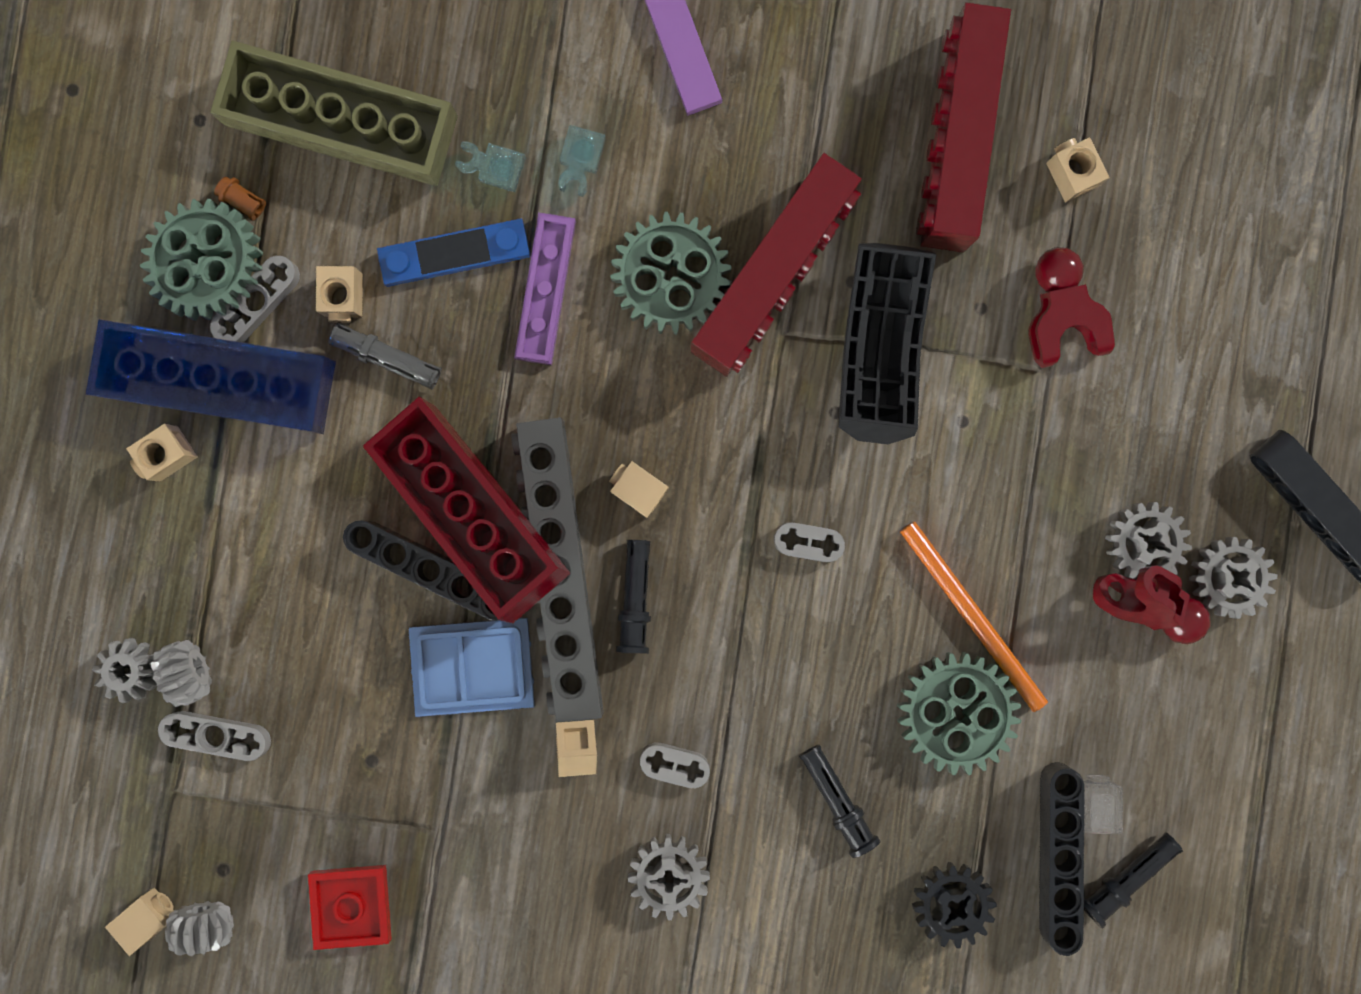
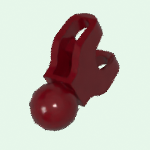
(1065, 307)
(1154, 602)

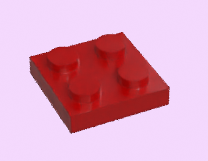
(349, 907)

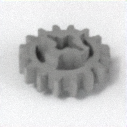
(1157, 529)
(1216, 577)
(654, 877)

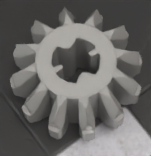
(181, 673)
(113, 675)
(199, 928)

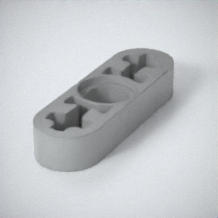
(245, 328)
(190, 721)

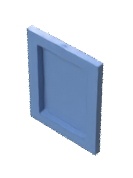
(471, 667)

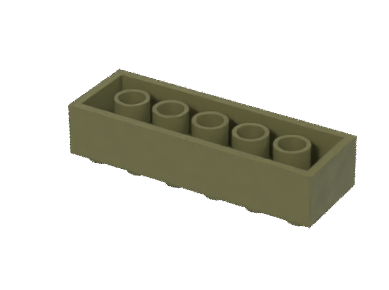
(334, 113)

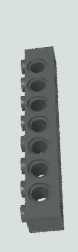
(587, 701)

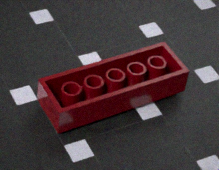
(964, 127)
(779, 259)
(466, 510)

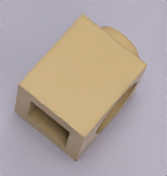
(1072, 184)
(328, 281)
(176, 448)
(637, 488)
(576, 748)
(141, 921)

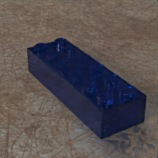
(210, 376)

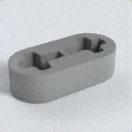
(810, 533)
(673, 774)

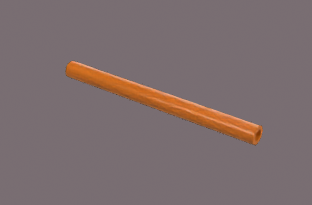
(974, 616)

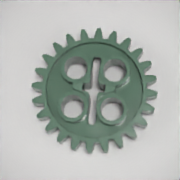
(201, 228)
(686, 243)
(979, 740)

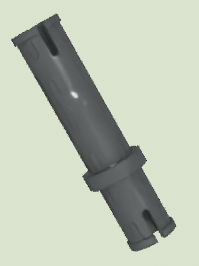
(372, 350)

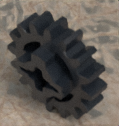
(946, 917)

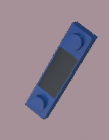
(453, 252)

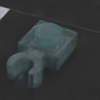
(581, 153)
(497, 166)

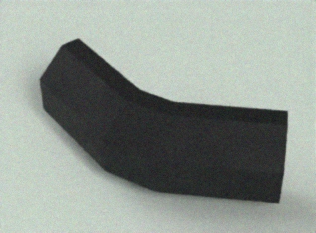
(885, 342)

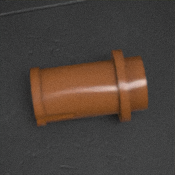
(231, 192)

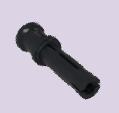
(634, 614)
(847, 816)
(1117, 891)

